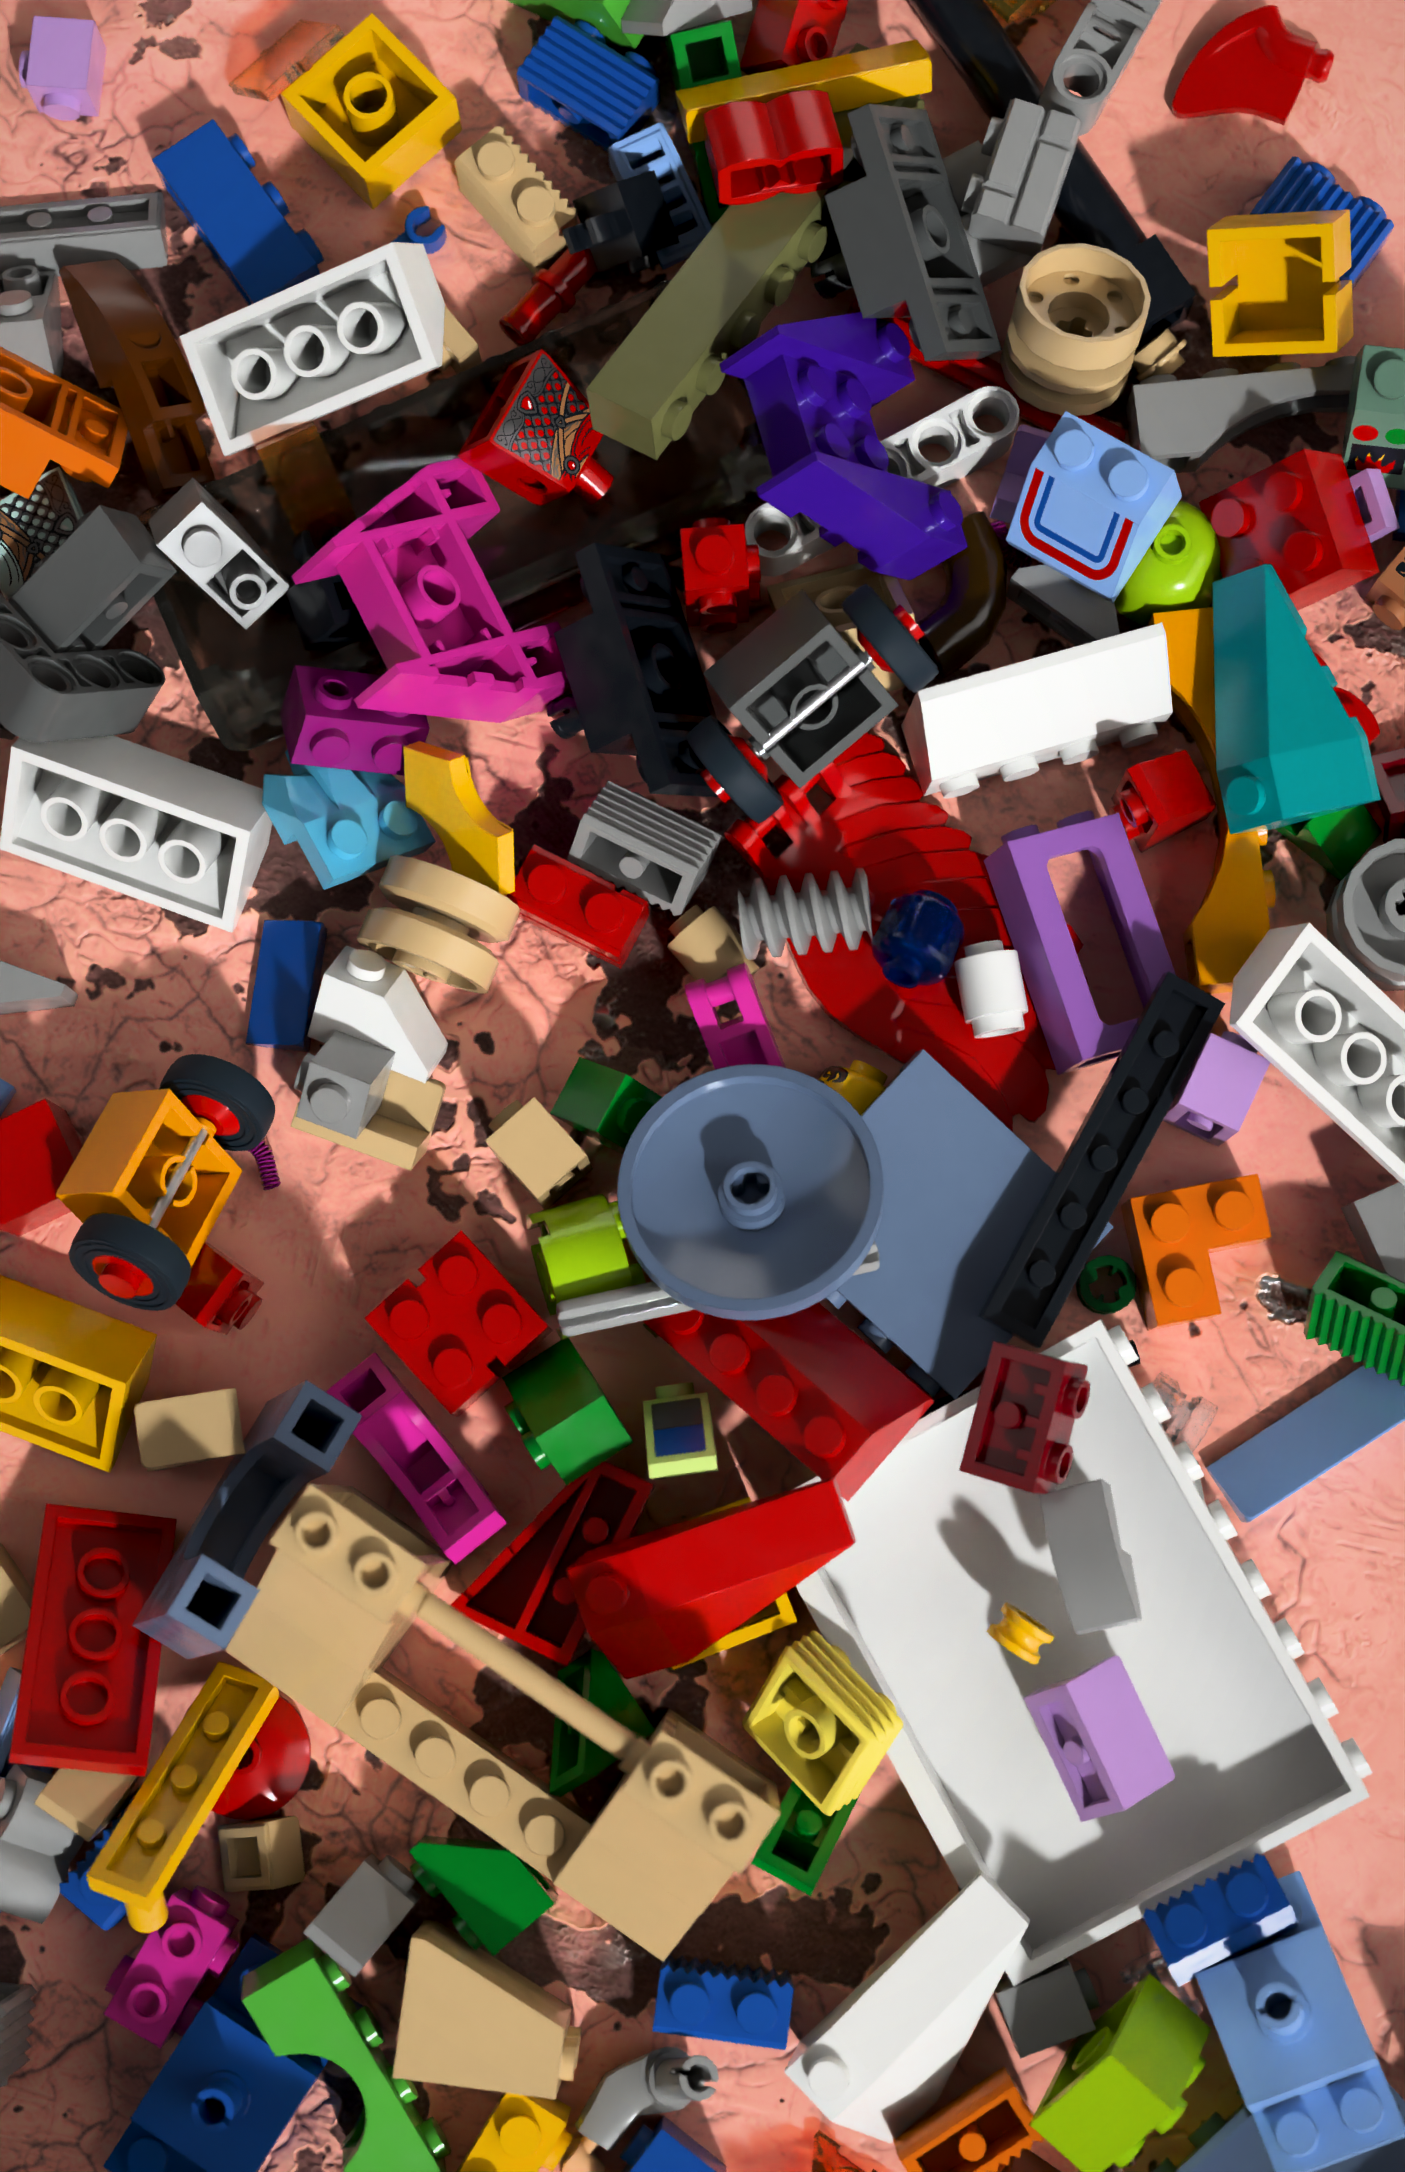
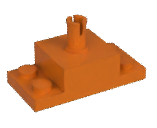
(56, 422)

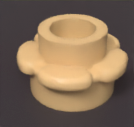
(1159, 355)

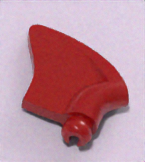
(1251, 70)

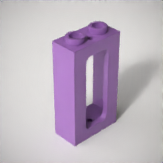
(1045, 944)

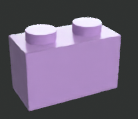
(1218, 1088)

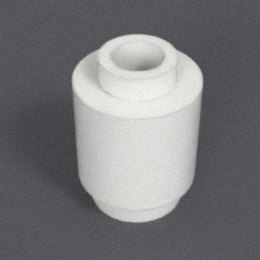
(991, 989)

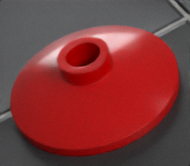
(277, 1767)

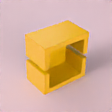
(1286, 283)

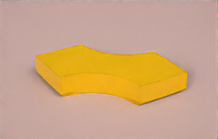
(444, 794)

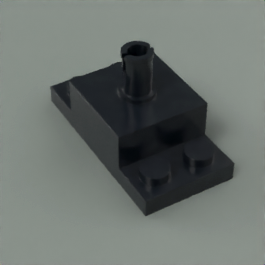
(634, 670)

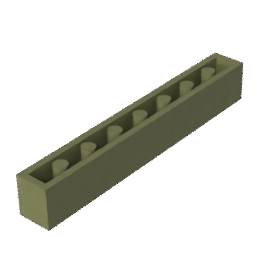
(714, 309)

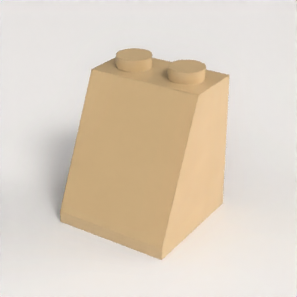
(480, 2021)

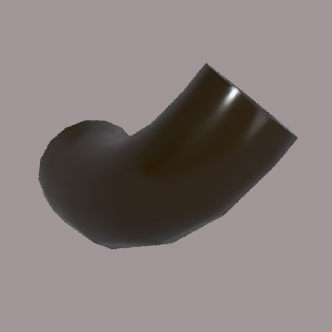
(971, 601)

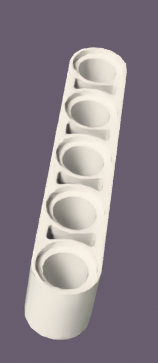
(949, 427)

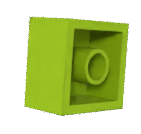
(1123, 2078)

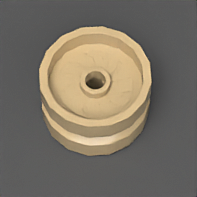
(438, 924)

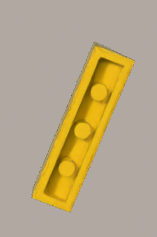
(849, 79)

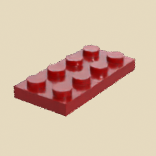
(84, 1666)

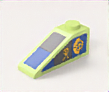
(679, 1432)

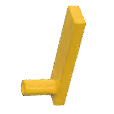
(181, 1793)

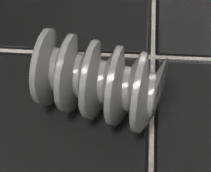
(805, 914)

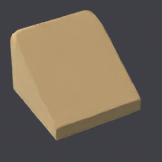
(261, 1854)

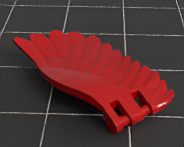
(903, 849)

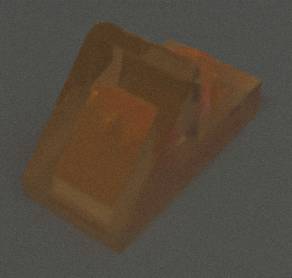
(306, 482)

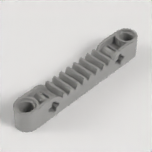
(1096, 57)

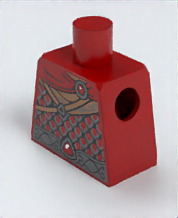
(538, 435)

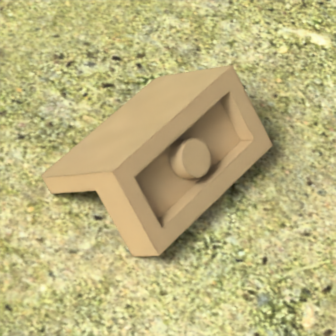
(398, 1129)

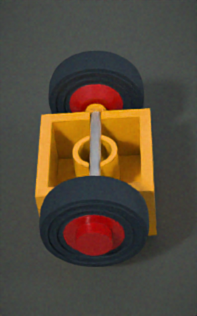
(161, 1177)

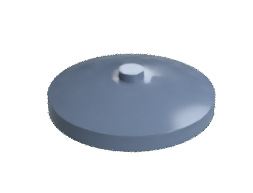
(751, 1192)

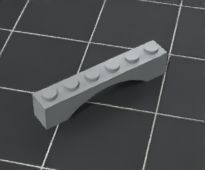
(1194, 418)

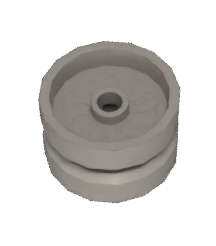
(1365, 919)

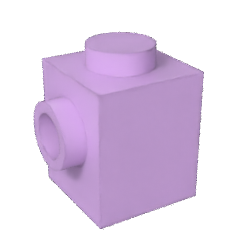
(64, 67)

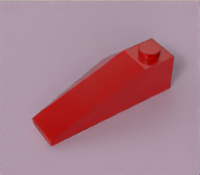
(693, 1582)

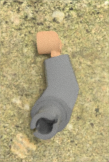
(643, 2086)

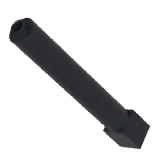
(1087, 203)

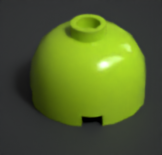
(1175, 568)

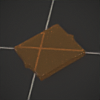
(286, 60)

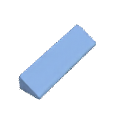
(1308, 1441)

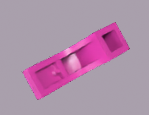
(418, 1458)

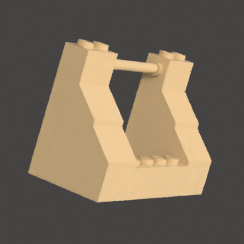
(331, 1617)

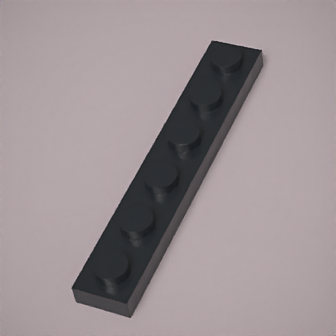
(1101, 1160)

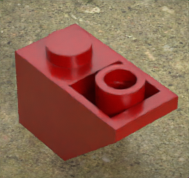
(1161, 799)
(220, 1292)

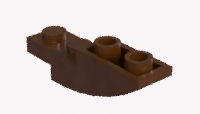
(145, 366)

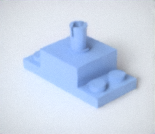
(1301, 2046)

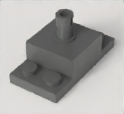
(906, 239)

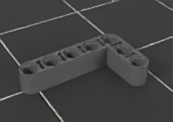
(69, 693)

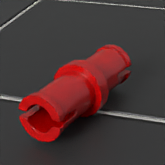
(551, 293)

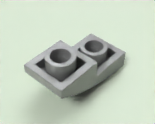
(1088, 1557)

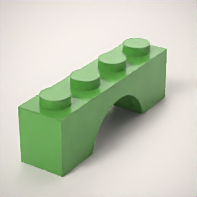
(306, 2010)

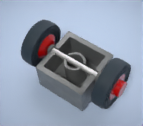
(804, 694)

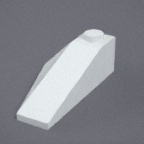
(903, 2029)

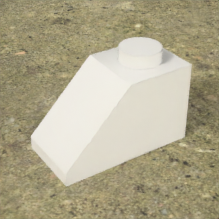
(381, 1006)

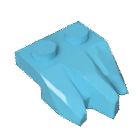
(344, 819)

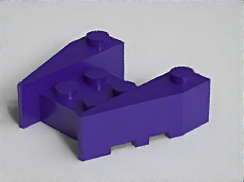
(813, 408)

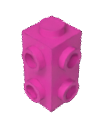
(160, 1986)

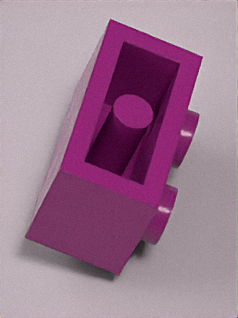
(330, 730)

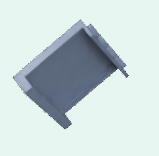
(949, 1222)

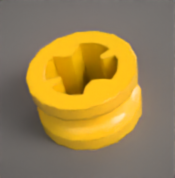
(1020, 1633)

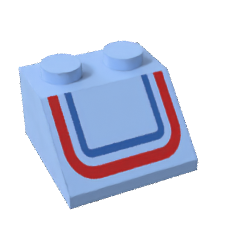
(1092, 506)

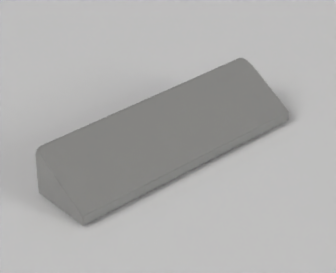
(85, 232)

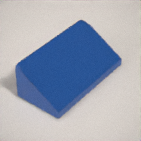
(286, 984)

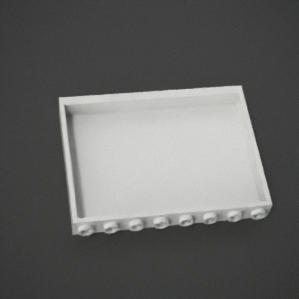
(1207, 1662)

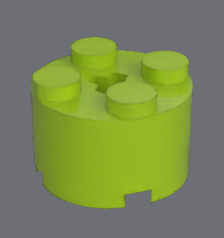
(581, 1251)

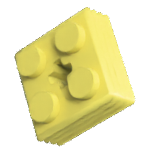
(822, 1722)

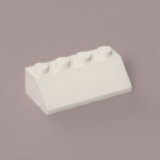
(319, 345)
(1040, 712)
(137, 824)
(1328, 1035)

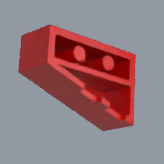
(527, 1584)

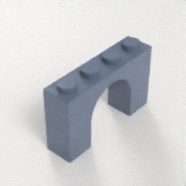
(204, 1584)

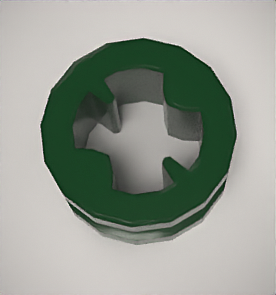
(1122, 1295)

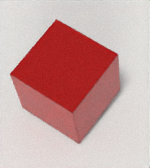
(34, 1159)

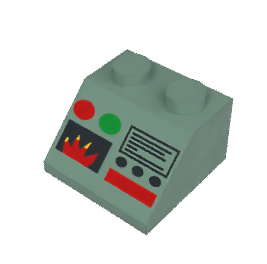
(1377, 415)

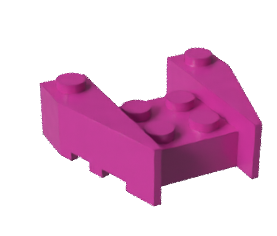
(434, 608)

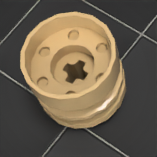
(1074, 329)

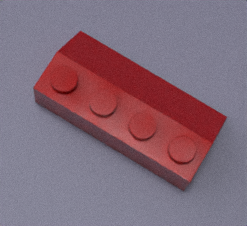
(805, 1385)

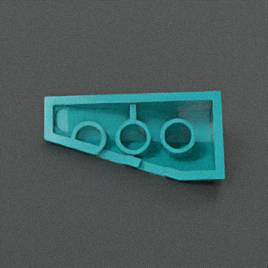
(1278, 723)

